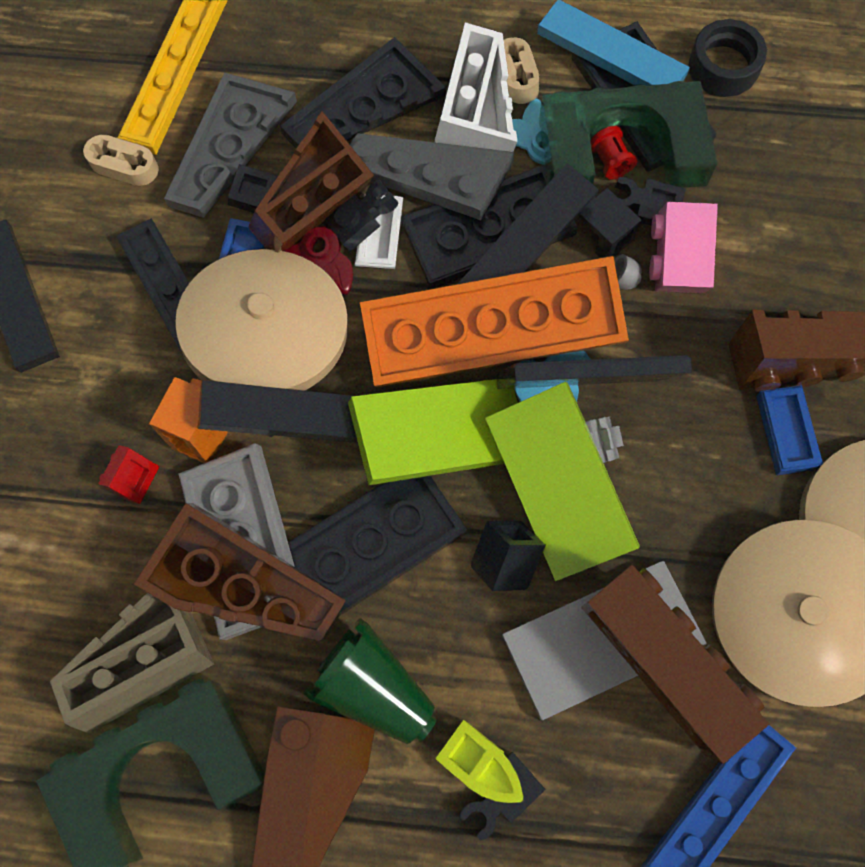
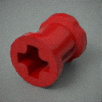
(613, 152)

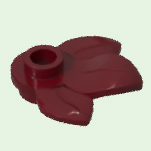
(329, 259)

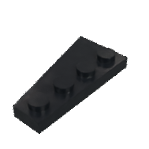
(370, 95)

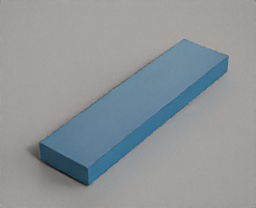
(609, 47)

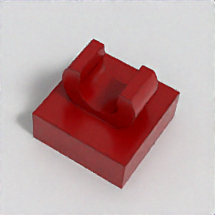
(128, 474)

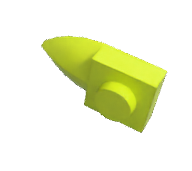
(480, 765)

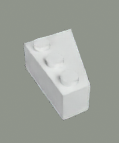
(477, 96)

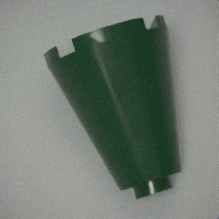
(372, 687)

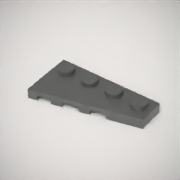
(229, 135)
(438, 173)

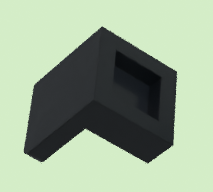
(611, 222)
(507, 555)

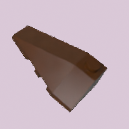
(227, 575)
(308, 785)

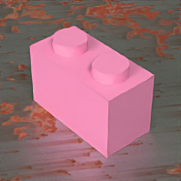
(684, 247)

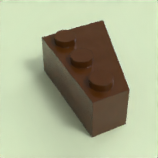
(310, 187)
(798, 349)

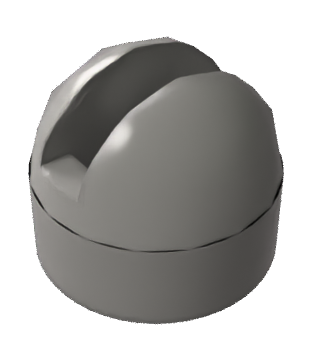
(627, 272)

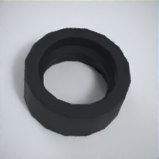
(734, 35)

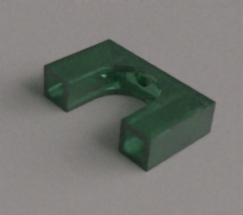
(667, 112)
(86, 787)

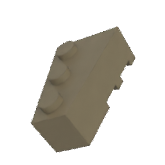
(130, 664)

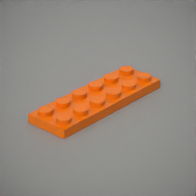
(494, 322)

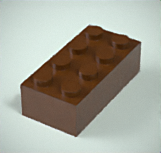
(676, 666)

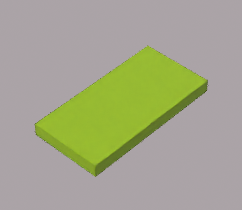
(428, 430)
(562, 481)

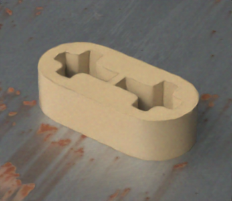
(524, 69)
(123, 155)

